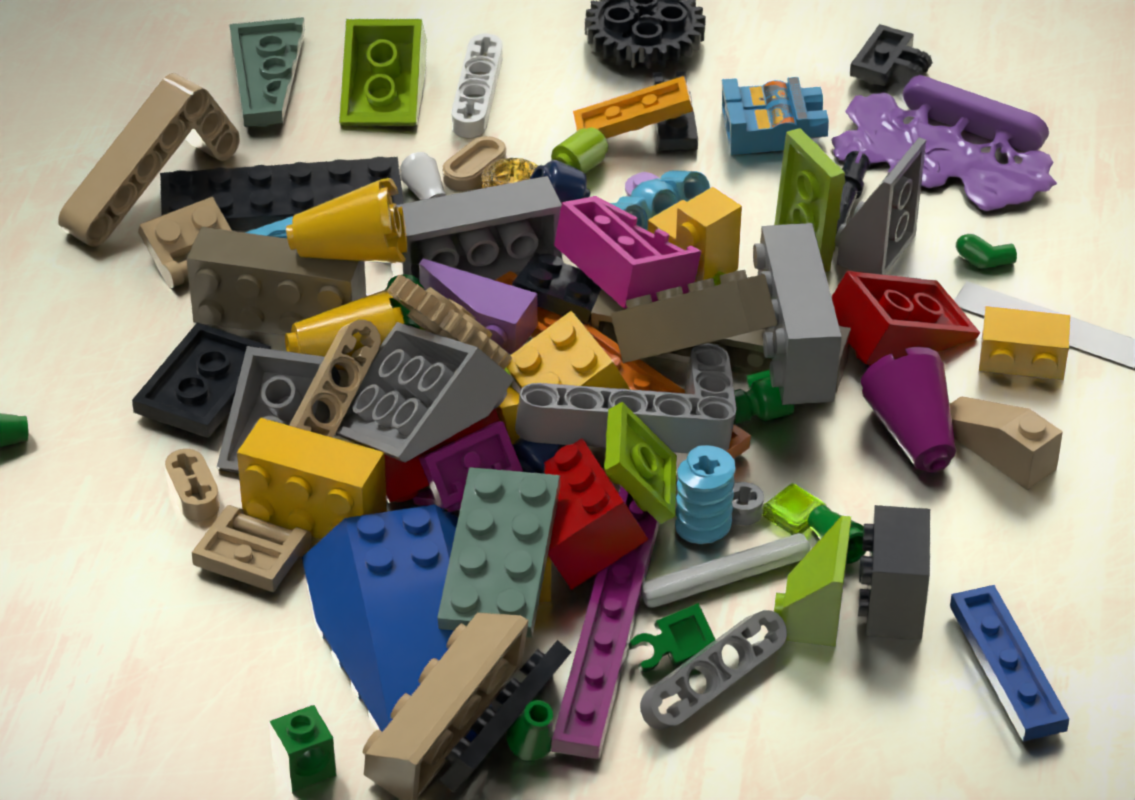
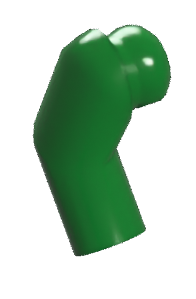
(983, 254)

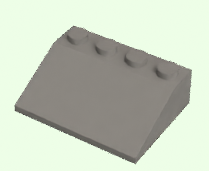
(421, 393)

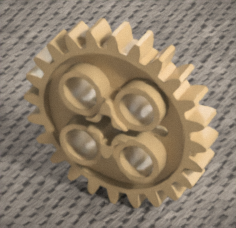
(445, 318)

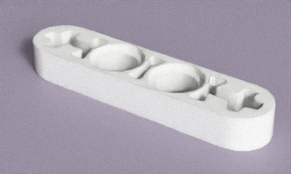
(477, 85)

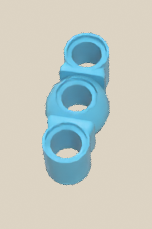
(663, 193)

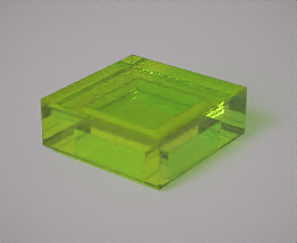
(791, 509)

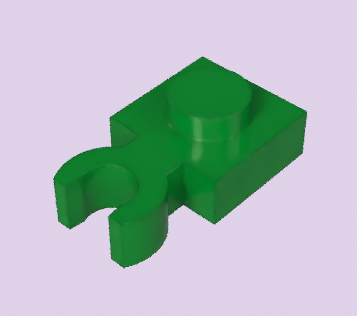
(678, 636)

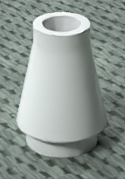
(422, 176)

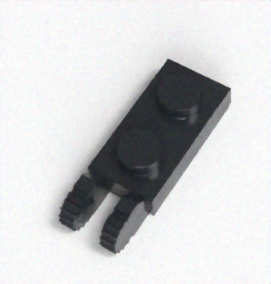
(677, 132)

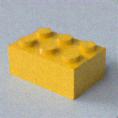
(308, 478)

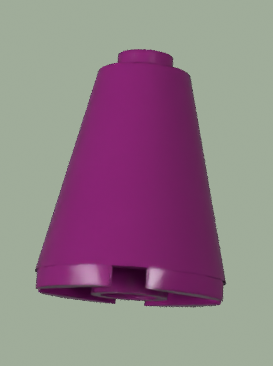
(913, 405)

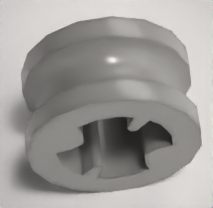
(750, 494)

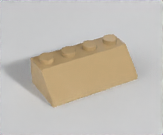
(445, 704)

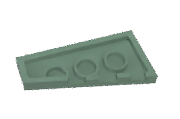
(265, 67)

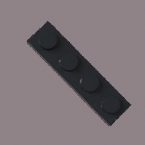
(493, 724)

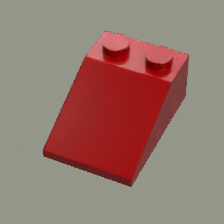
(898, 314)

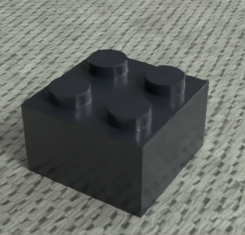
(895, 572)

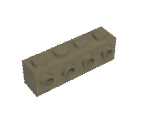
(695, 317)

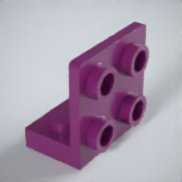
(449, 465)

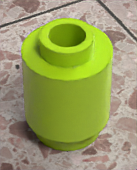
(582, 149)

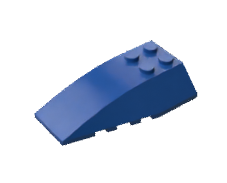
(379, 600)

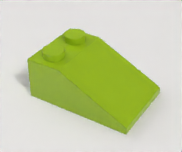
(383, 72)

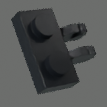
(889, 54)

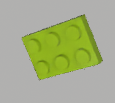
(810, 191)

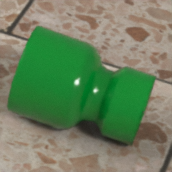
(760, 400)

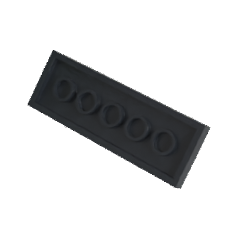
(274, 192)

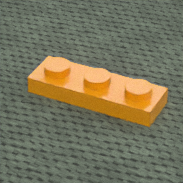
(637, 109)

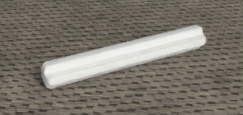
(724, 570)

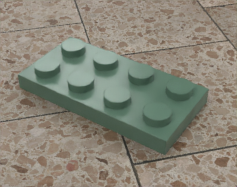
(499, 546)

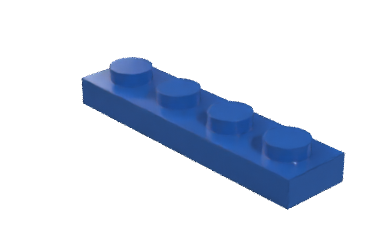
(1009, 663)

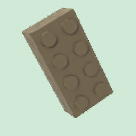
(263, 283)

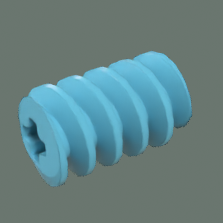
(705, 495)

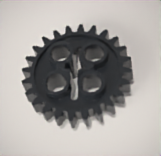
(645, 29)

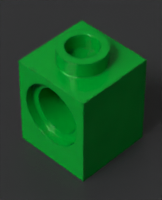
(302, 748)

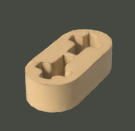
(199, 482)

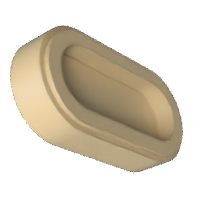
(465, 167)

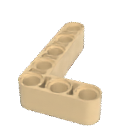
(167, 117)

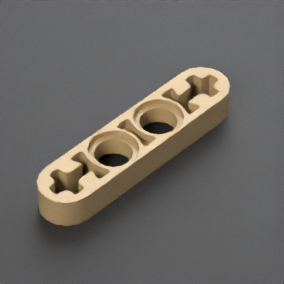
(323, 387)

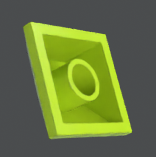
(816, 589)

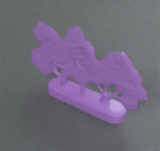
(947, 154)

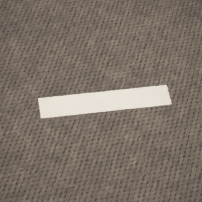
(1082, 334)

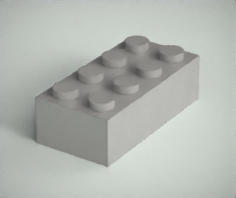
(482, 229)
(807, 333)

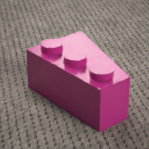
(619, 253)

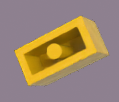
(1024, 343)

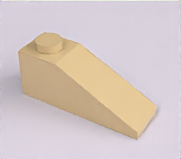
(1008, 438)

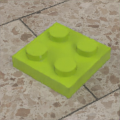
(640, 463)

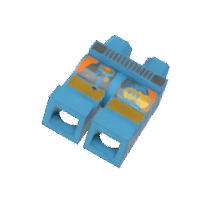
(762, 114)

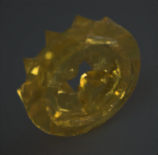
(501, 170)

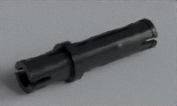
(853, 183)

